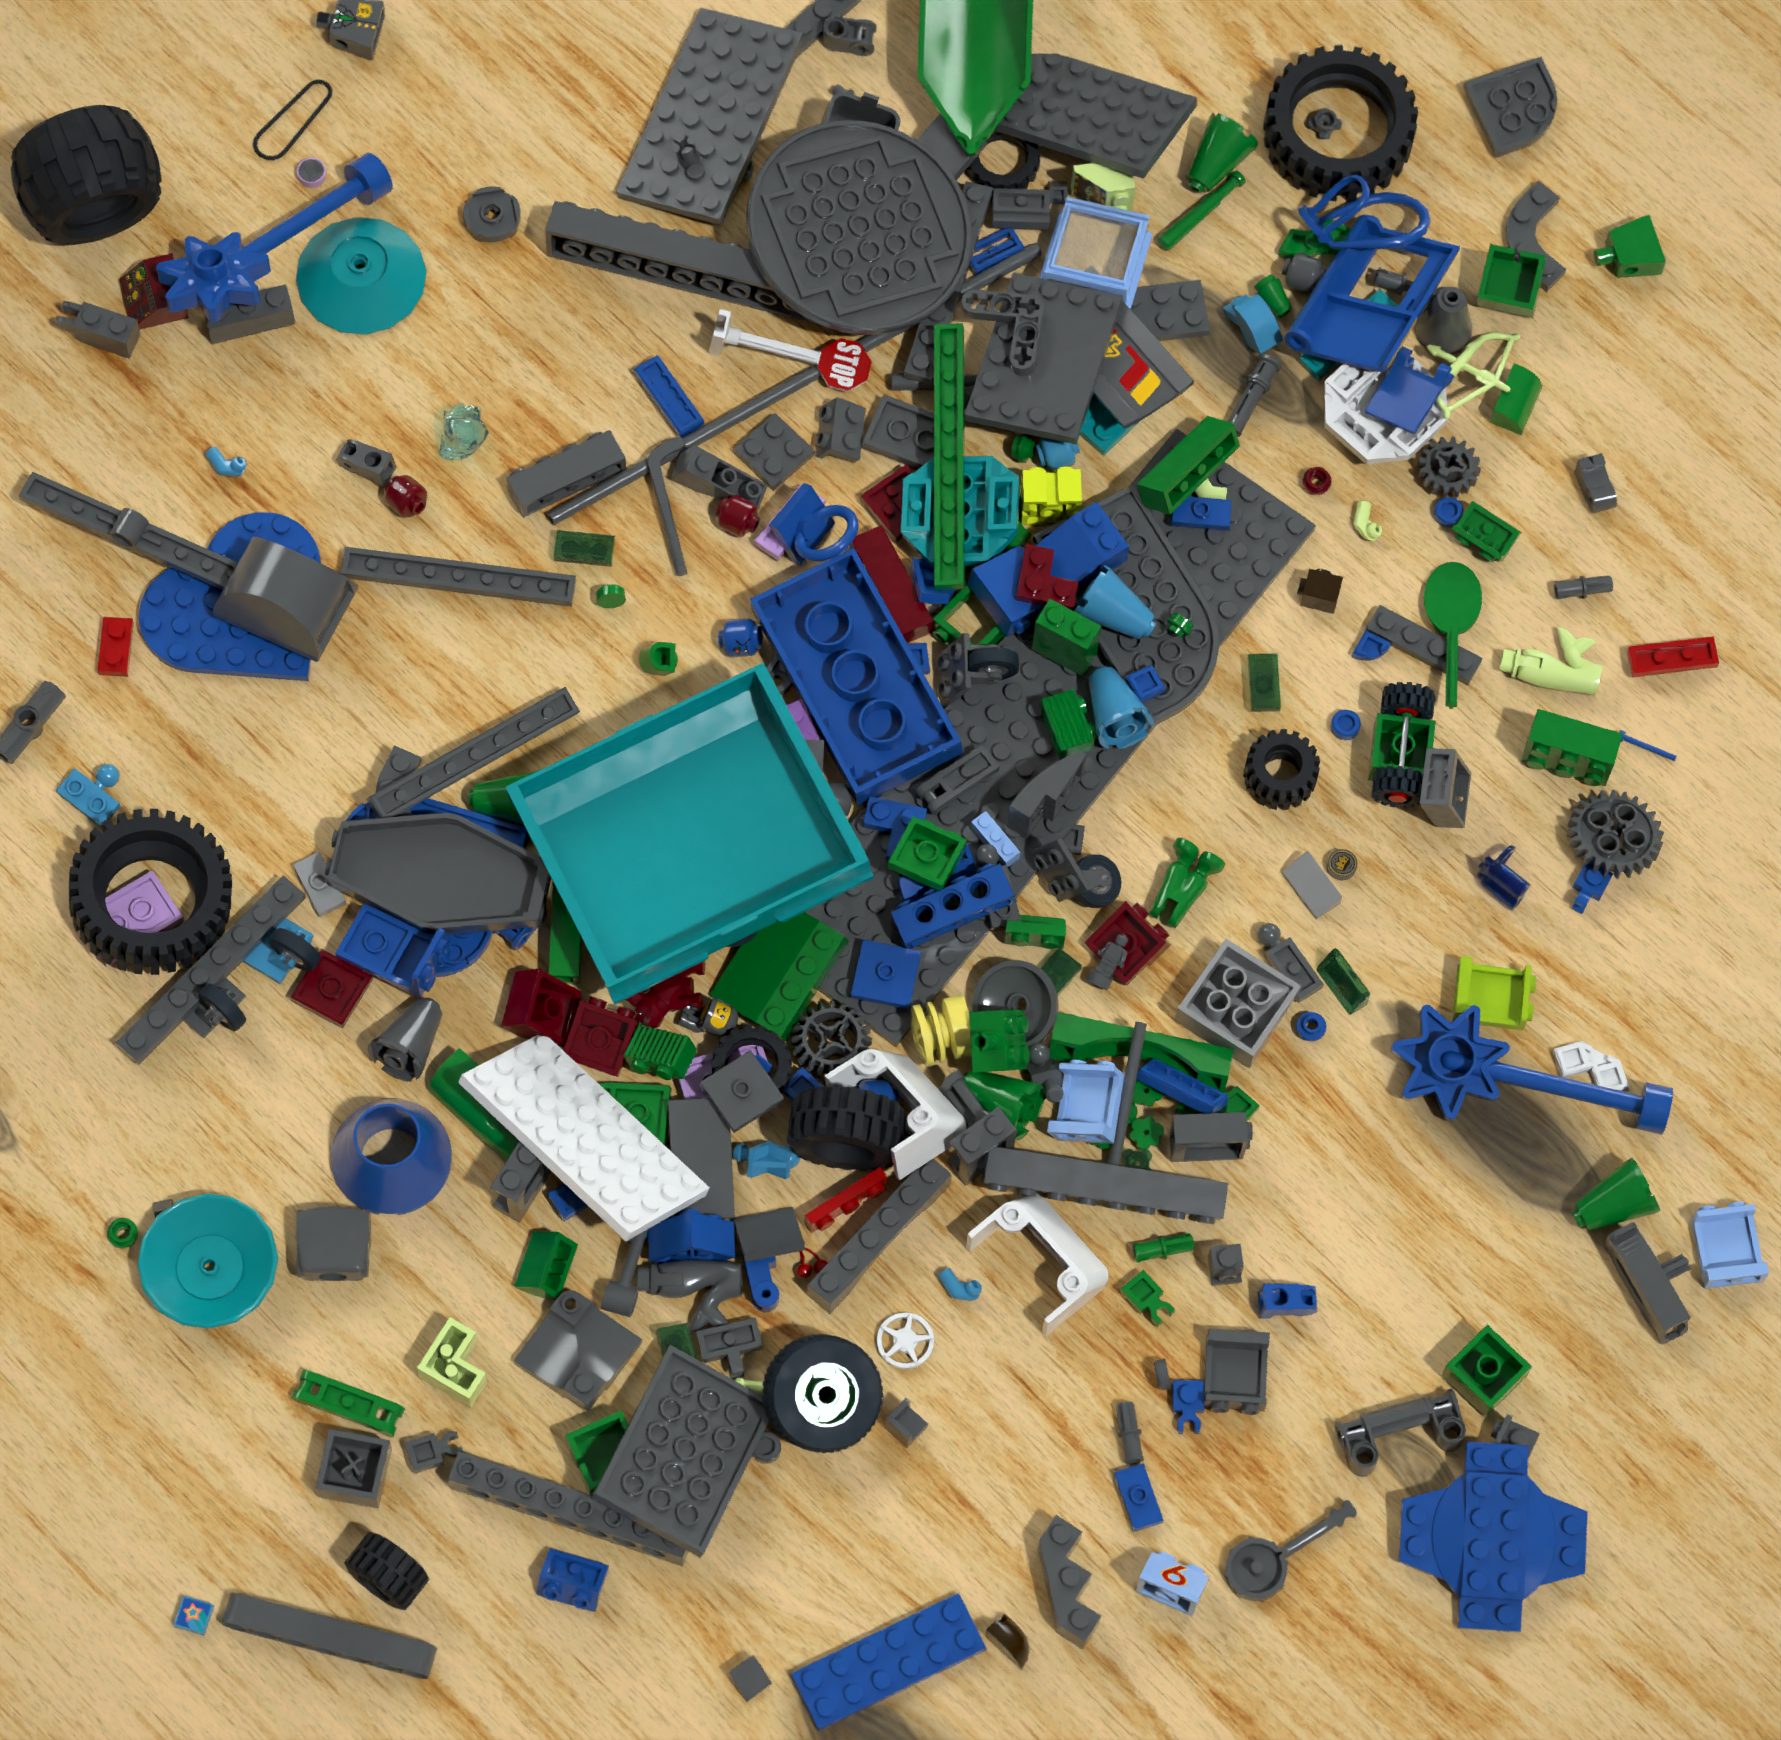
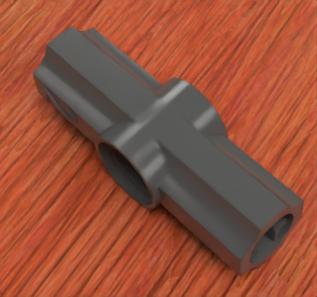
(39, 708)

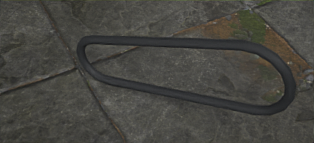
(275, 118)

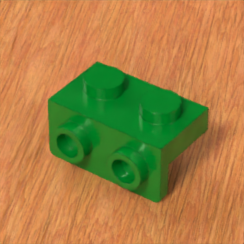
(1486, 531)
(1036, 931)

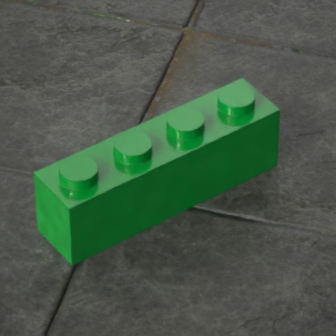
(1188, 465)

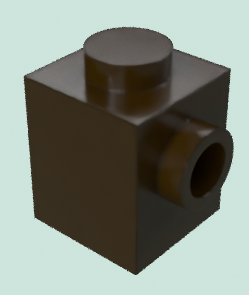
(1320, 590)

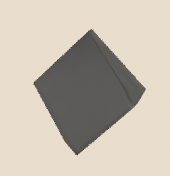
(749, 1678)

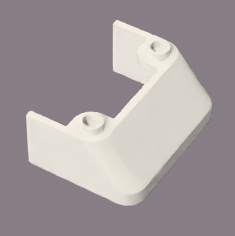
(932, 1118)
(1083, 1271)

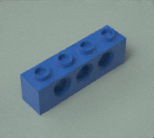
(970, 909)

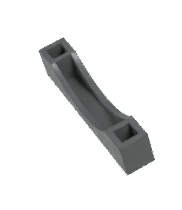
(861, 1251)

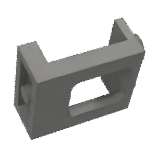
(977, 1140)
(519, 1182)

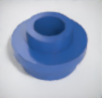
(1308, 1034)

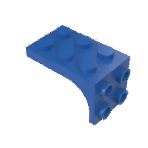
(394, 950)

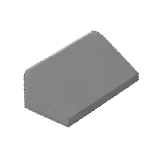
(1312, 885)

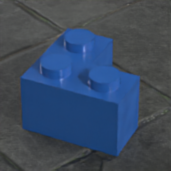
(691, 1237)

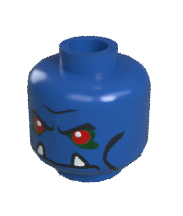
(741, 638)

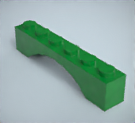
(1090, 1039)

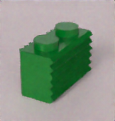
(1067, 724)
(660, 1053)

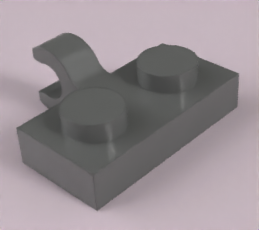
(730, 1342)

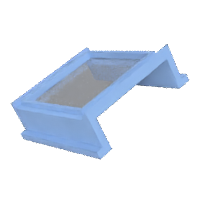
(1098, 248)

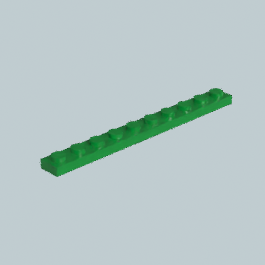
(949, 457)

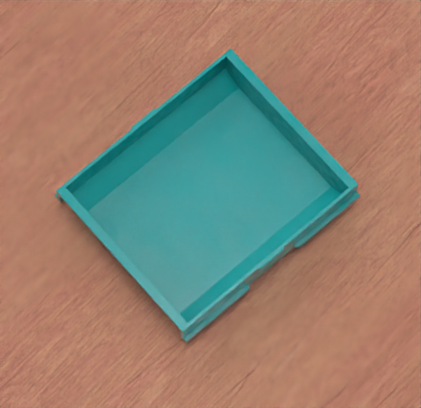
(690, 832)

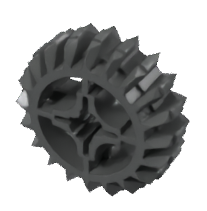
(814, 1025)

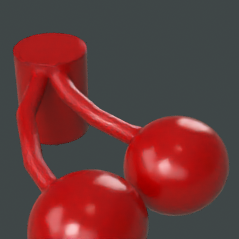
(805, 1270)

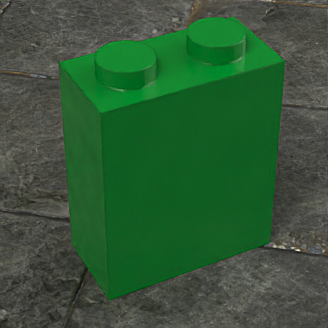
(1066, 637)

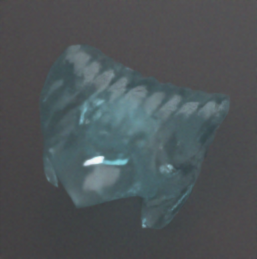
(462, 432)

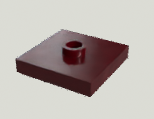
(332, 989)

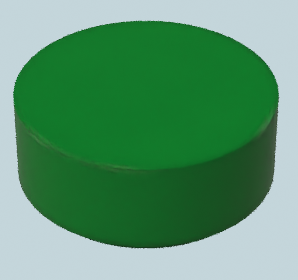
(610, 596)

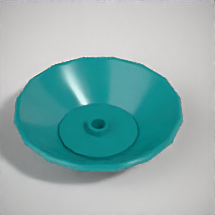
(365, 297)
(200, 1233)

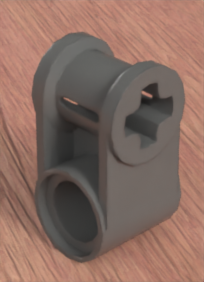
(851, 35)

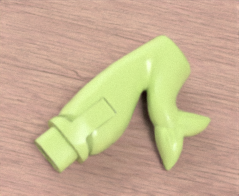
(1548, 672)

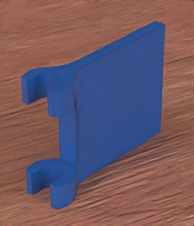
(1407, 394)

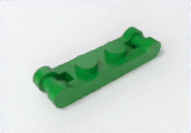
(348, 1402)

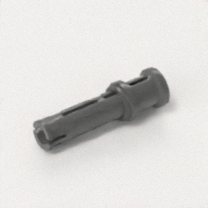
(1257, 384)

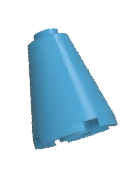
(1115, 606)
(1117, 710)

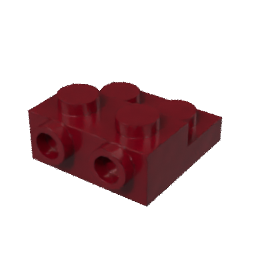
(1144, 942)
(600, 1035)

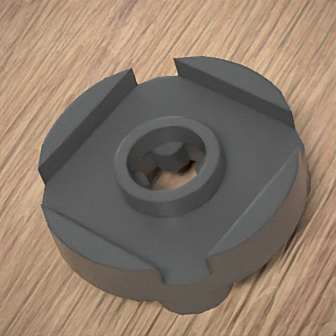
(492, 229)

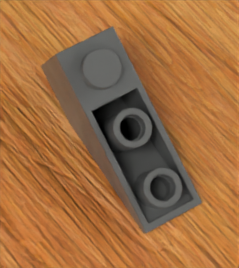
(715, 477)

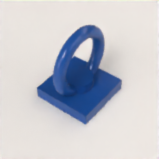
(806, 522)

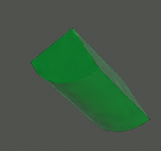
(1517, 405)
(546, 1264)

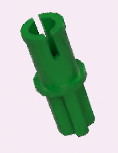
(1163, 1247)

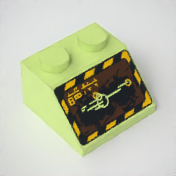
(1103, 186)

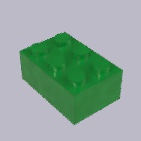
(1571, 748)

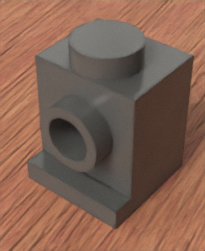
(1225, 1264)

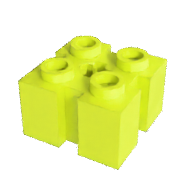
(1049, 495)

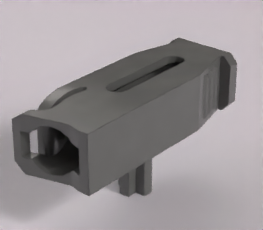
(1649, 1281)

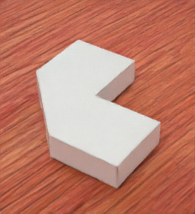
(1582, 1058)

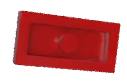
(115, 646)

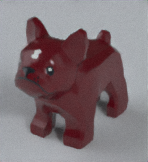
(667, 997)

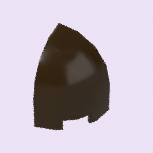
(1009, 1640)

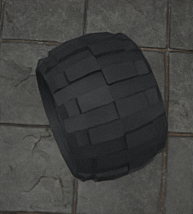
(86, 174)

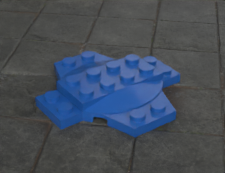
(1493, 1536)

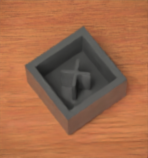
(353, 1468)

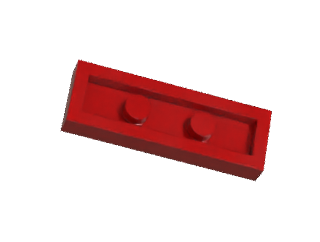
(1672, 656)
(846, 1201)

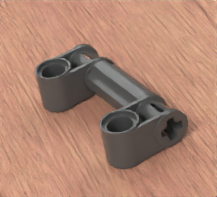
(1359, 1434)

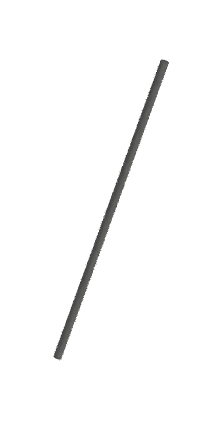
(769, 397)

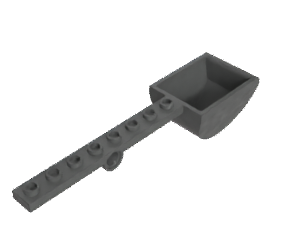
(265, 593)

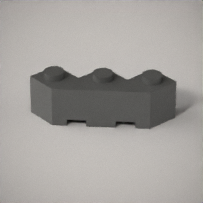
(1066, 1583)

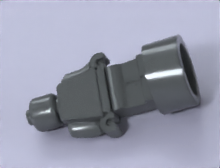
(1113, 956)

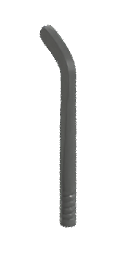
(654, 460)

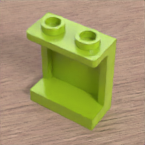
(1498, 993)

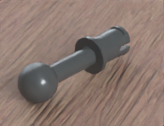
(1396, 281)

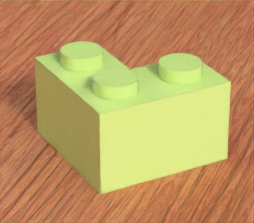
(447, 1367)

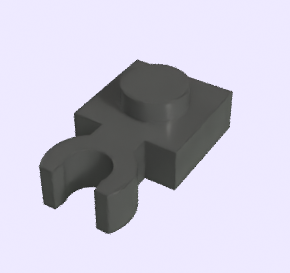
(428, 1452)

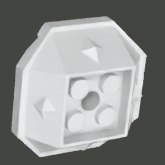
(1371, 439)

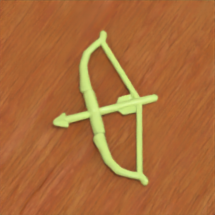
(1483, 376)

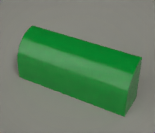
(466, 1108)

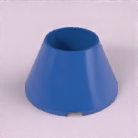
(397, 1186)

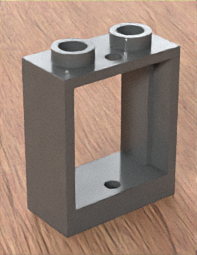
(1442, 784)
(1209, 1137)

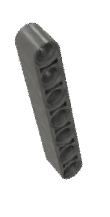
(329, 1636)

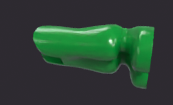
(1181, 885)

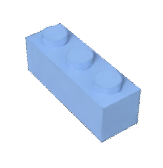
(991, 833)

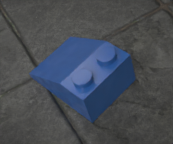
(1085, 545)

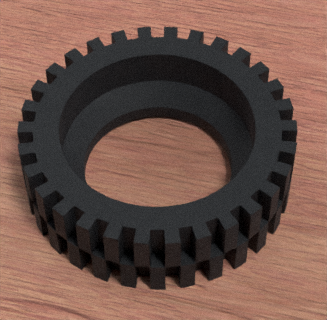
(158, 841)

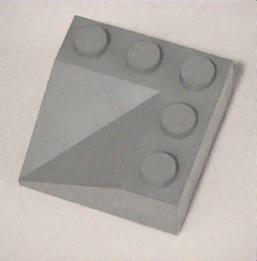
(1237, 1002)

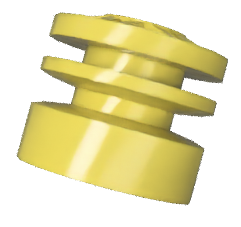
(942, 1030)

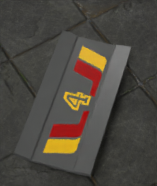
(1137, 372)

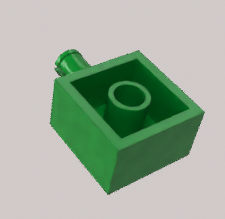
(999, 1040)

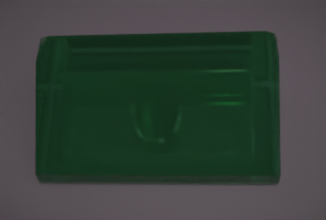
(1343, 982)

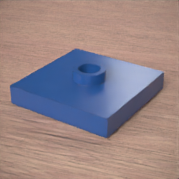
(886, 974)

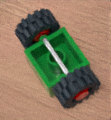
(1400, 744)

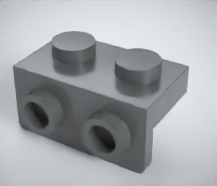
(840, 430)

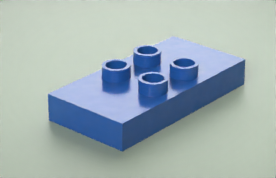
(856, 676)

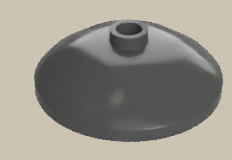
(1016, 980)

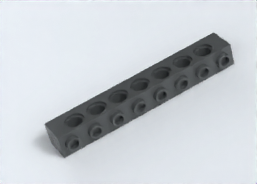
(556, 1505)

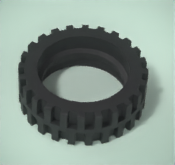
(1346, 71)

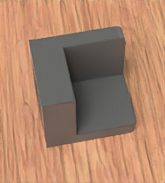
(905, 1423)

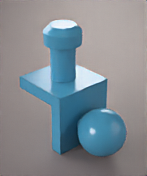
(766, 1158)

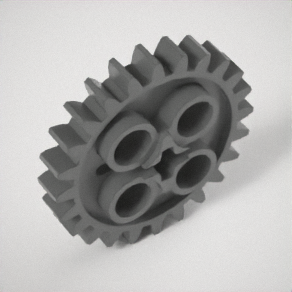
(1591, 839)

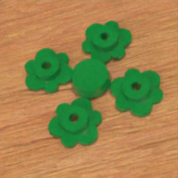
(1139, 1125)

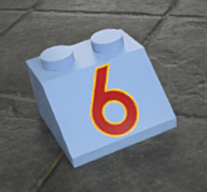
(1172, 1582)

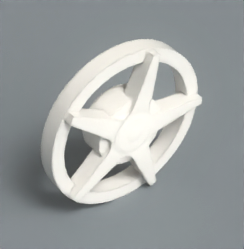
(905, 1340)

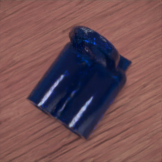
(1502, 880)

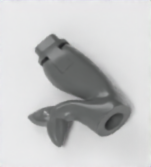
(686, 1277)

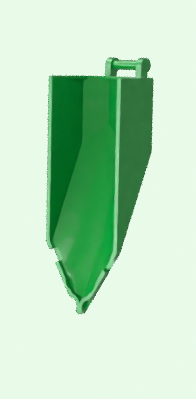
(974, 62)

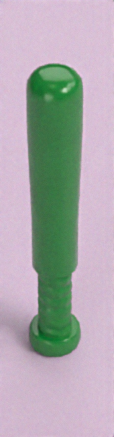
(1191, 219)

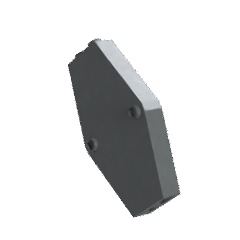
(439, 873)

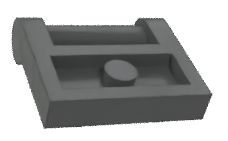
(962, 1098)

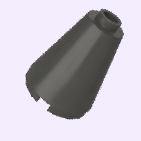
(1445, 321)
(407, 1040)

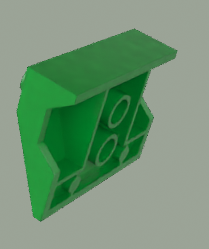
(780, 972)

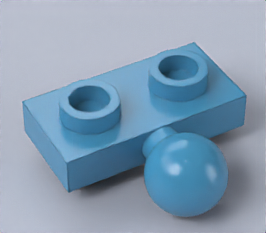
(90, 796)

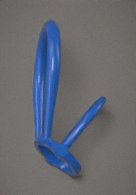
(1352, 208)

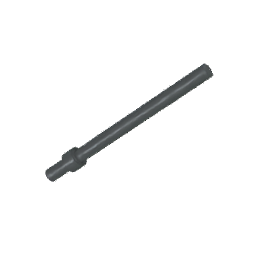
(1127, 1092)

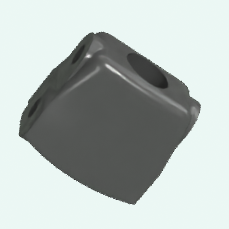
(333, 1244)

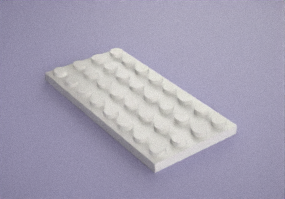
(584, 1136)

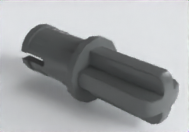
(1583, 587)
(1129, 1433)

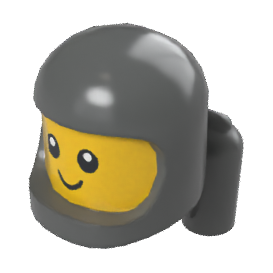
(714, 1018)

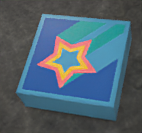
(194, 1615)

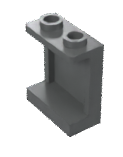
(1236, 1371)

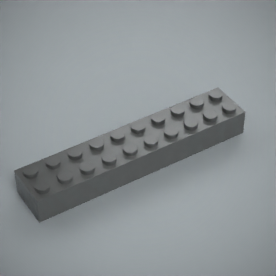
(661, 257)

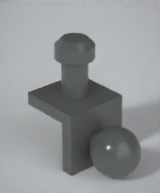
(1045, 1072)

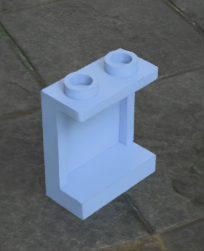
(1088, 1103)
(1728, 1245)

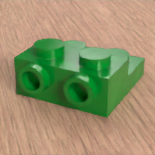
(927, 853)

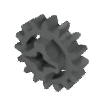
(1446, 455)

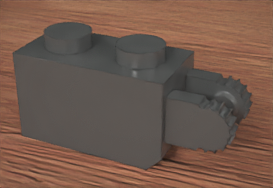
(100, 328)

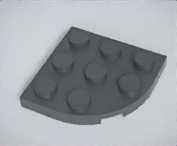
(1514, 105)

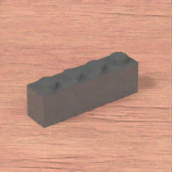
(566, 473)

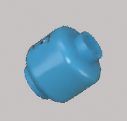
(1056, 453)

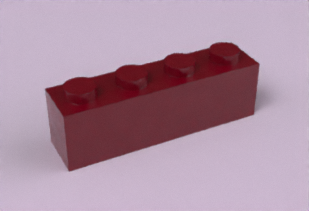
(893, 583)

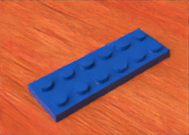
(888, 1662)

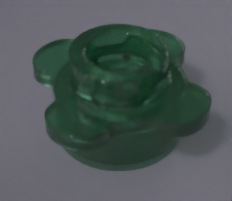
(1142, 1157)

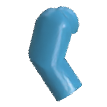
(226, 467)
(960, 1290)

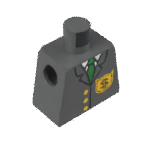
(354, 26)

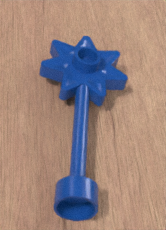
(227, 271)
(1457, 1062)

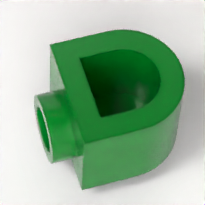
(659, 658)

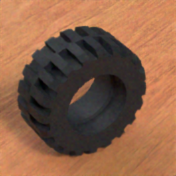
(845, 1127)

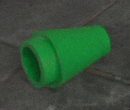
(1273, 294)

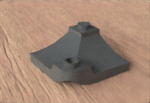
(578, 1350)

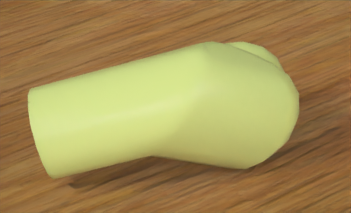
(1206, 490)
(1363, 524)

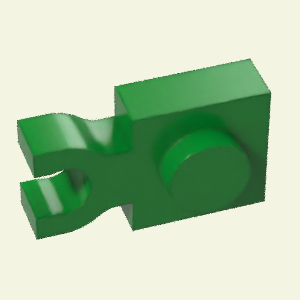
(1145, 1294)

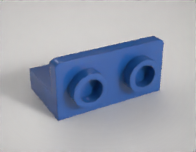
(572, 1580)

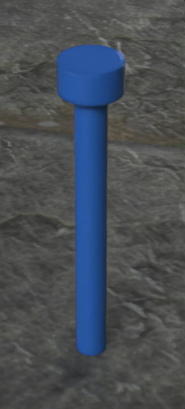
(1646, 746)

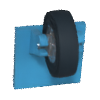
(283, 950)

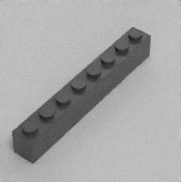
(1104, 1183)

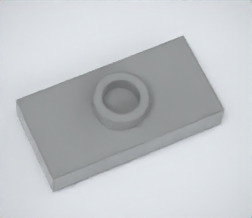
(317, 886)

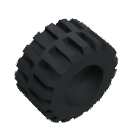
(1288, 748)
(386, 1571)

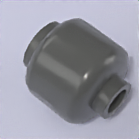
(1303, 272)

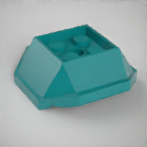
(990, 504)

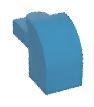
(1255, 321)

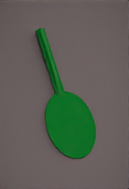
(1452, 607)

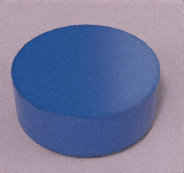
(1448, 512)
(1345, 725)

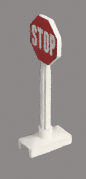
(841, 364)

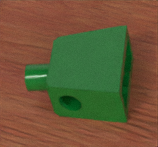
(1632, 250)

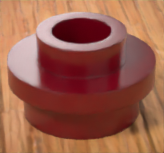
(1320, 474)

